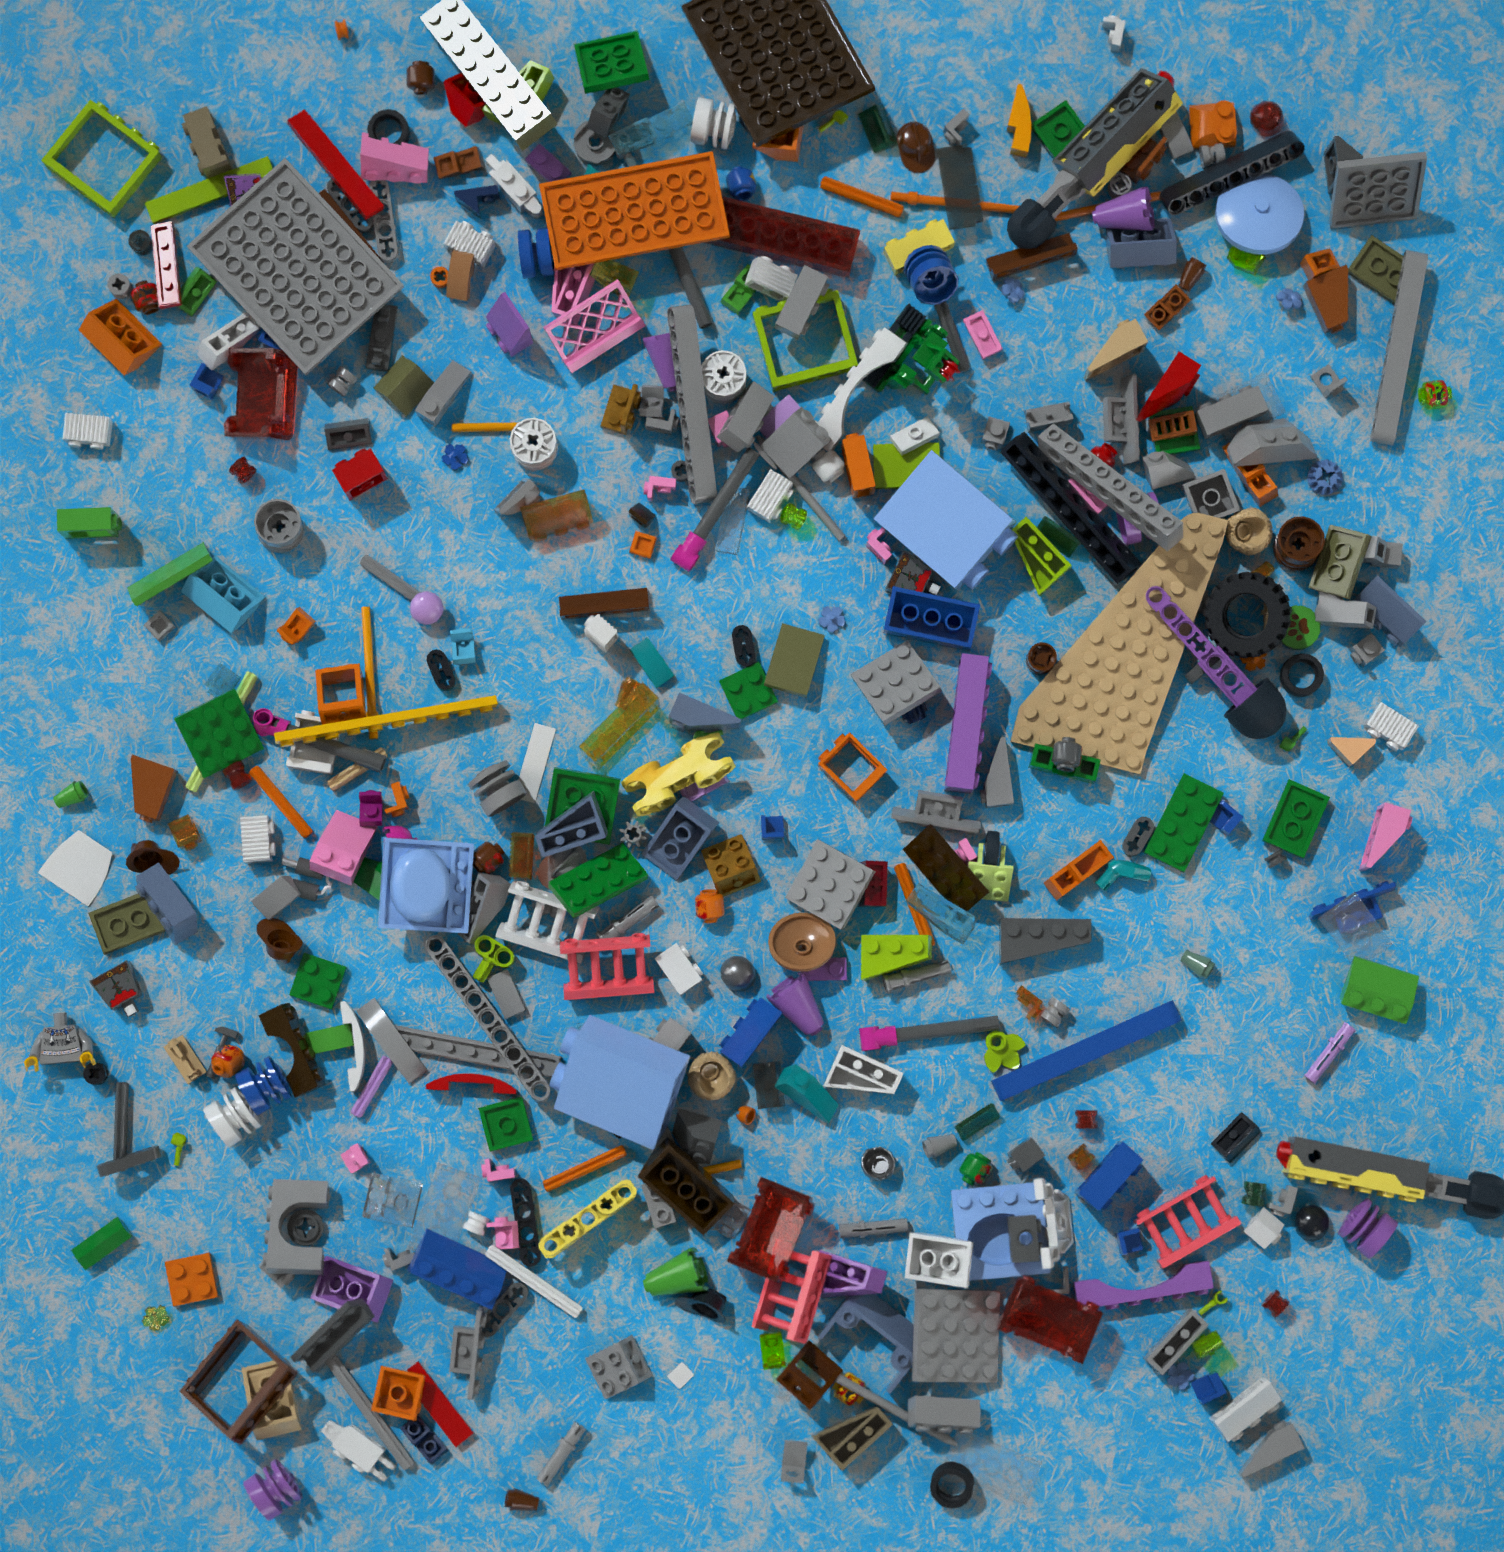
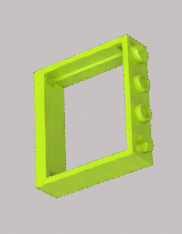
(132, 184)
(812, 374)

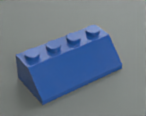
(931, 618)
(457, 1269)

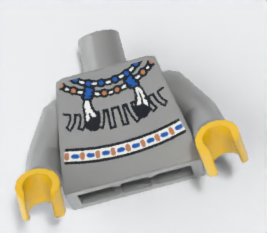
(60, 1045)

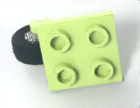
(993, 877)

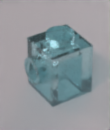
(221, 681)

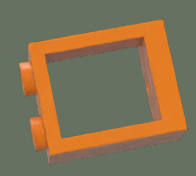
(858, 465)
(352, 708)
(828, 755)

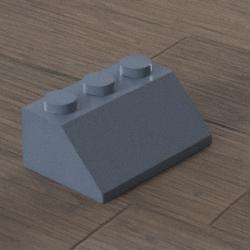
(1142, 248)
(1392, 612)

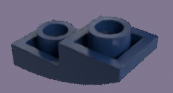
(424, 1439)

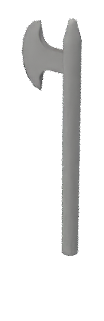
(806, 495)
(890, 1407)

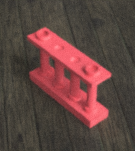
(607, 988)
(1206, 1233)
(807, 1301)

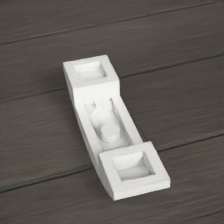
(355, 1074)

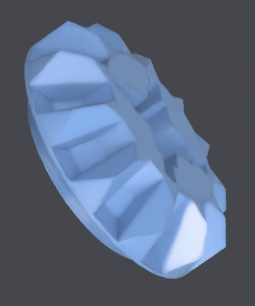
(1322, 487)

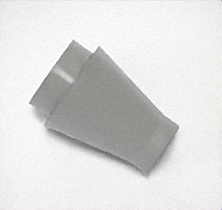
(938, 1145)

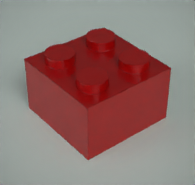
(359, 473)

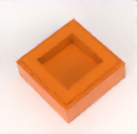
(643, 545)

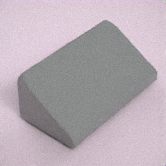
(276, 896)

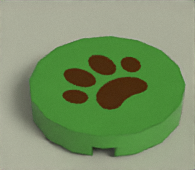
(1303, 629)

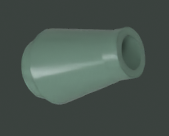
(1198, 964)

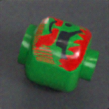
(975, 1169)

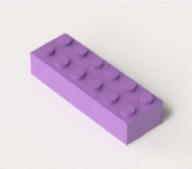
(966, 723)

